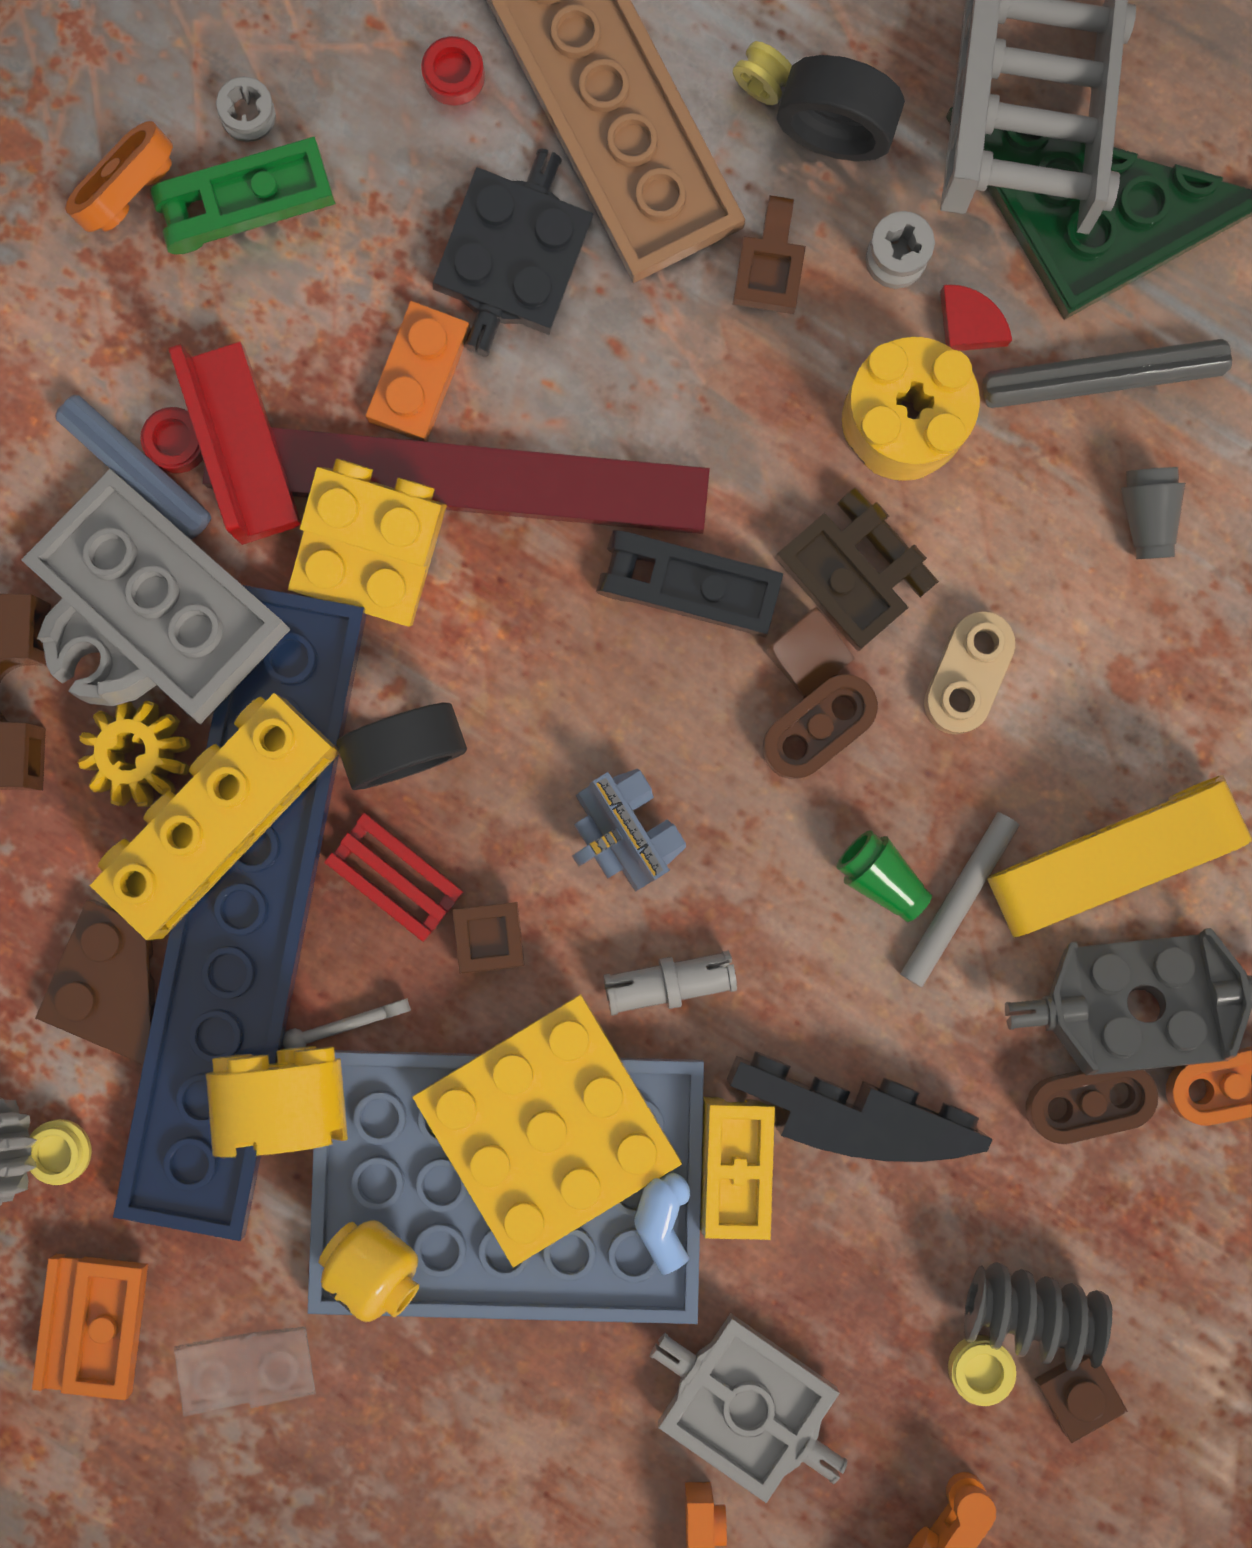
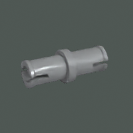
(670, 982)

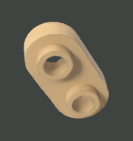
(969, 670)

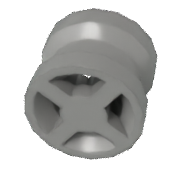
(893, 263)

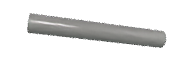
(959, 899)

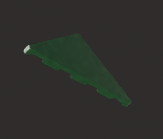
(1153, 220)

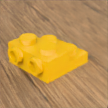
(367, 542)

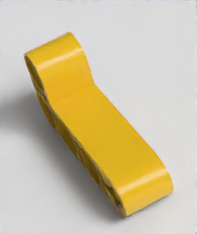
(1121, 857)

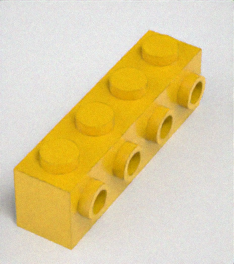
(213, 817)

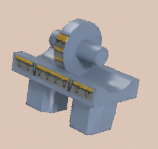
(616, 834)

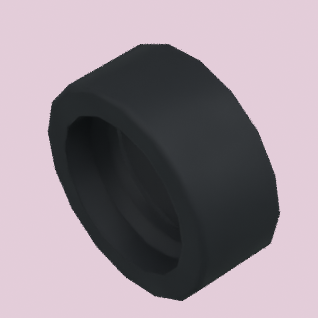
(840, 108)
(401, 745)

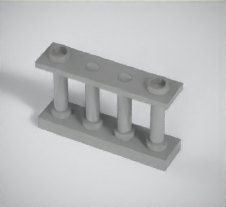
(979, 112)

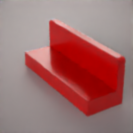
(236, 442)

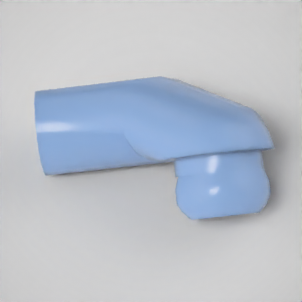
(656, 1219)

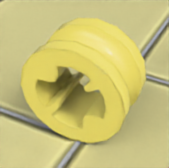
(763, 73)

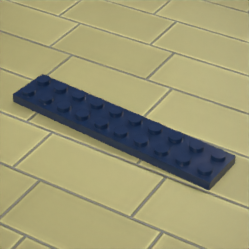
(238, 948)

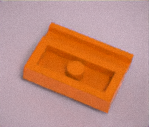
(90, 1326)

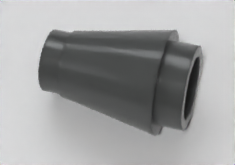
(1153, 510)

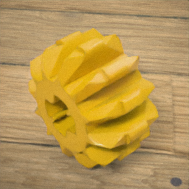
(119, 738)

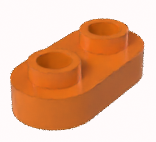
(133, 162)
(1226, 1095)

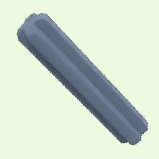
(132, 466)

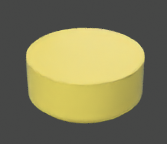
(980, 1372)

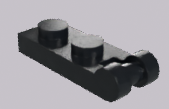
(692, 583)

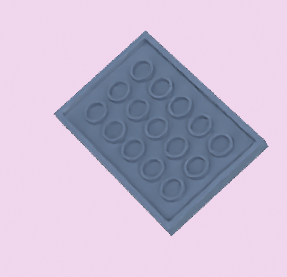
(402, 1178)

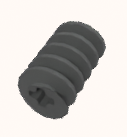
(1038, 1313)

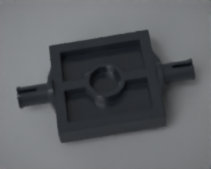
(512, 251)

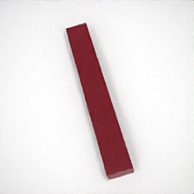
(511, 480)

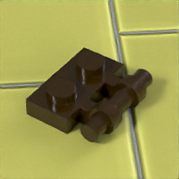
(843, 580)

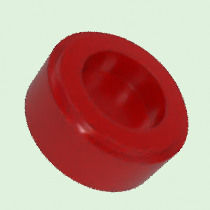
(453, 70)
(171, 440)

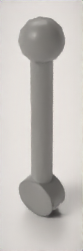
(296, 1038)

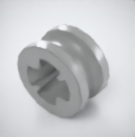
(245, 88)

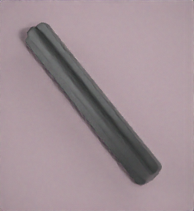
(1106, 373)

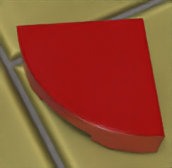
(972, 320)

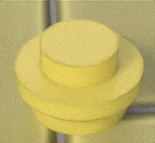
(60, 1151)

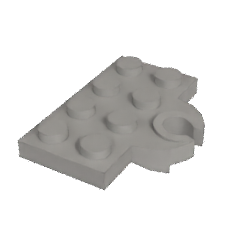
(146, 605)

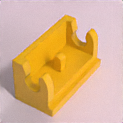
(736, 1169)

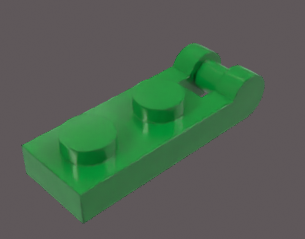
(243, 194)

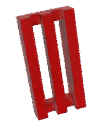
(352, 844)

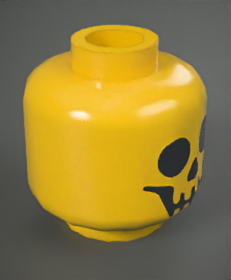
(369, 1270)

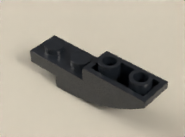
(878, 1126)

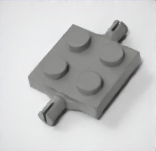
(748, 1408)

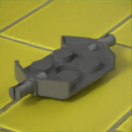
(1193, 977)

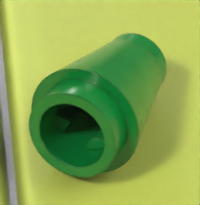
(883, 875)

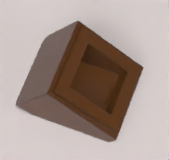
(810, 652)

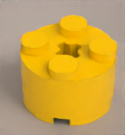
(940, 388)
(276, 1104)

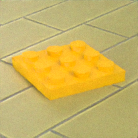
(547, 1130)

